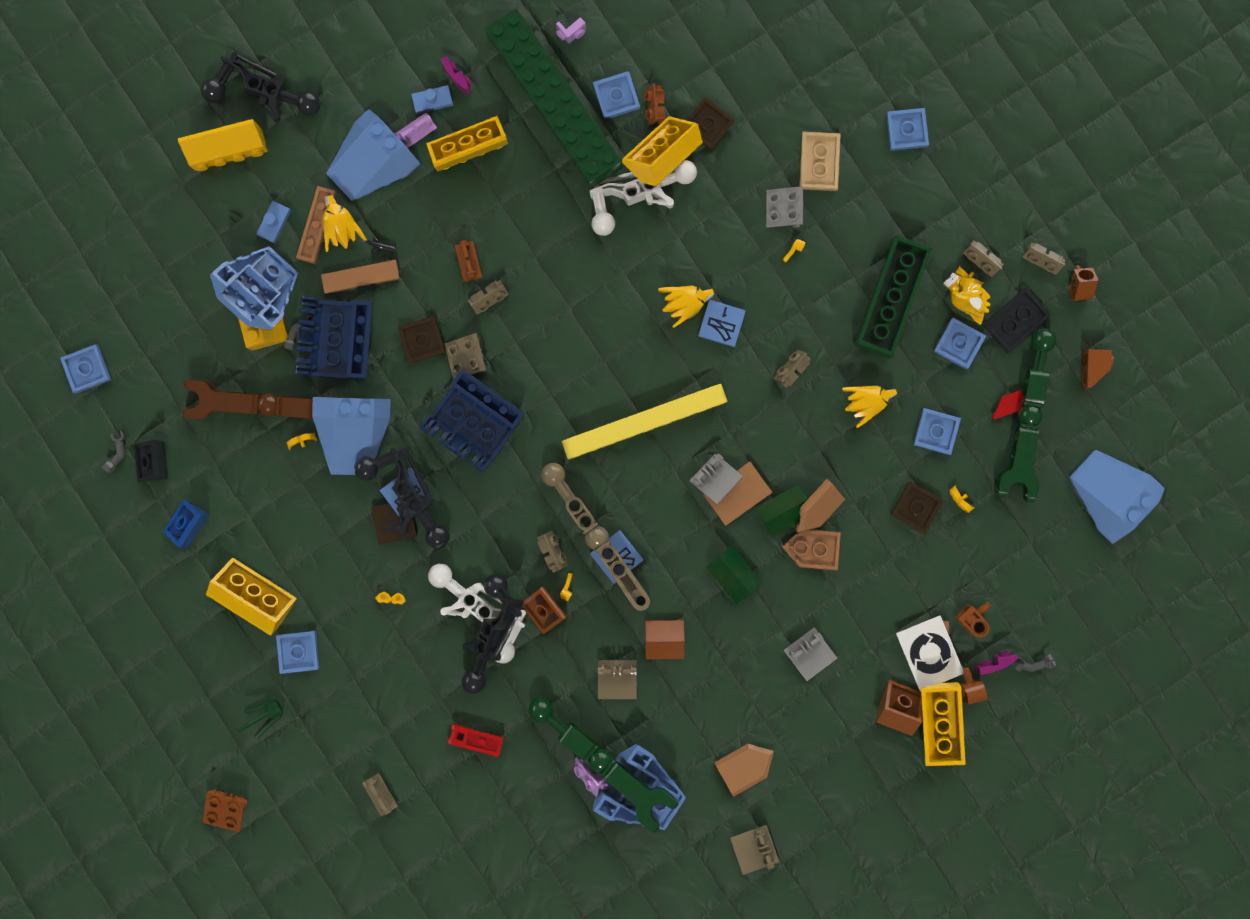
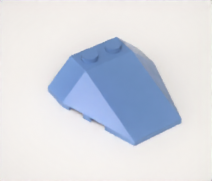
(370, 158)
(255, 287)
(349, 429)
(1115, 494)
(645, 767)

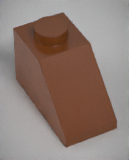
(1094, 366)

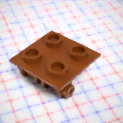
(224, 810)

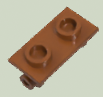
(653, 96)
(468, 260)

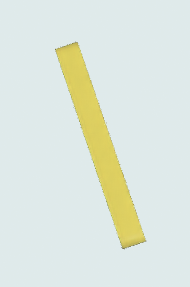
(644, 421)

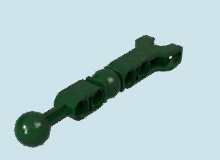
(1029, 416)
(602, 762)

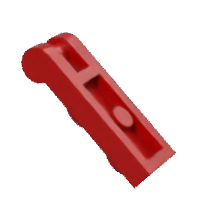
(476, 740)

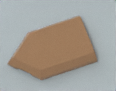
(819, 506)
(815, 549)
(744, 767)

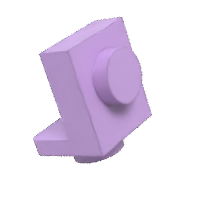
(574, 31)

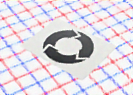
(930, 652)

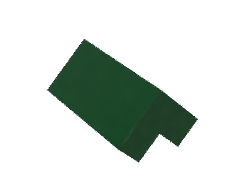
(782, 510)
(734, 575)

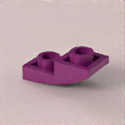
(457, 78)
(1001, 661)

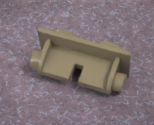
(1051, 262)
(988, 263)
(495, 293)
(797, 361)
(556, 559)
(380, 794)

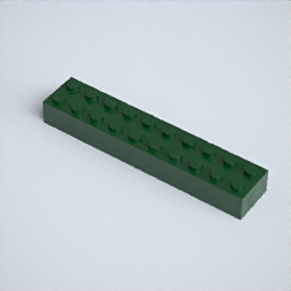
(553, 98)

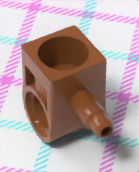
(1083, 284)
(970, 616)
(972, 690)

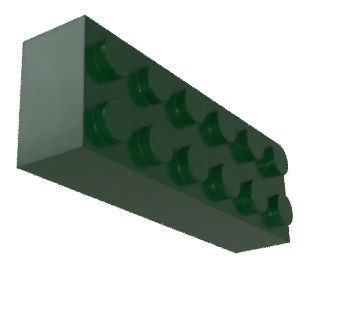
(892, 297)

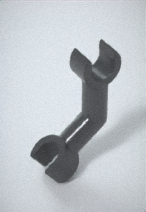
(290, 341)
(110, 465)
(1048, 662)

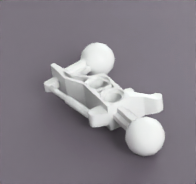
(604, 223)
(441, 576)

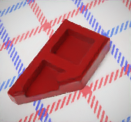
(1008, 404)

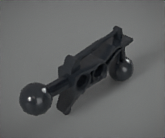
(214, 90)
(366, 469)
(492, 633)

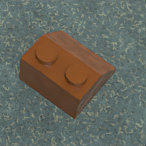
(900, 708)

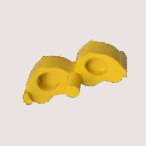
(960, 272)
(300, 439)
(960, 500)
(385, 597)

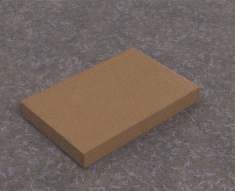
(743, 495)

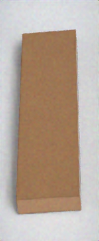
(313, 231)
(360, 276)

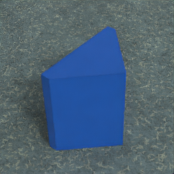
(185, 524)

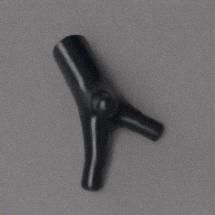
(380, 246)

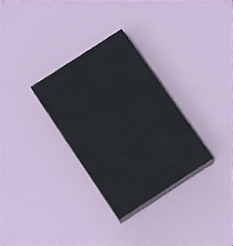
(1016, 320)

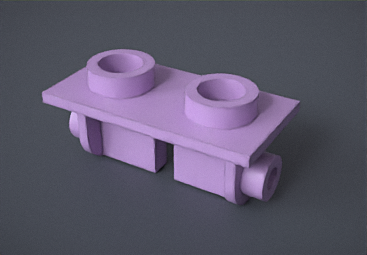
(416, 130)
(592, 781)

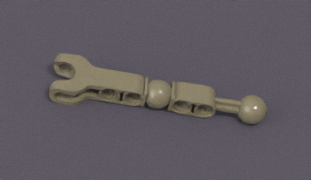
(595, 535)

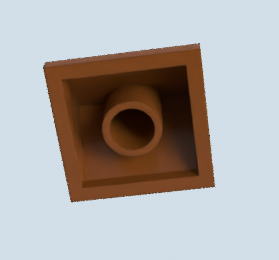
(543, 610)
(664, 639)

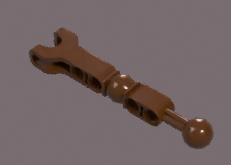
(241, 402)

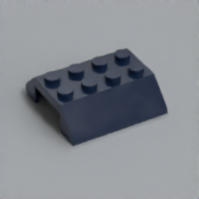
(335, 338)
(473, 420)

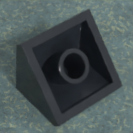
(150, 461)

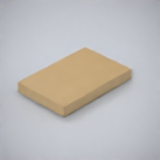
(819, 161)

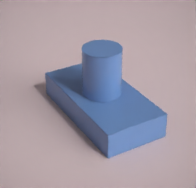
(432, 99)
(273, 222)

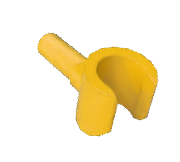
(798, 245)
(565, 593)

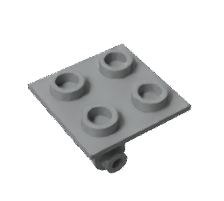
(784, 207)
(716, 478)
(810, 654)

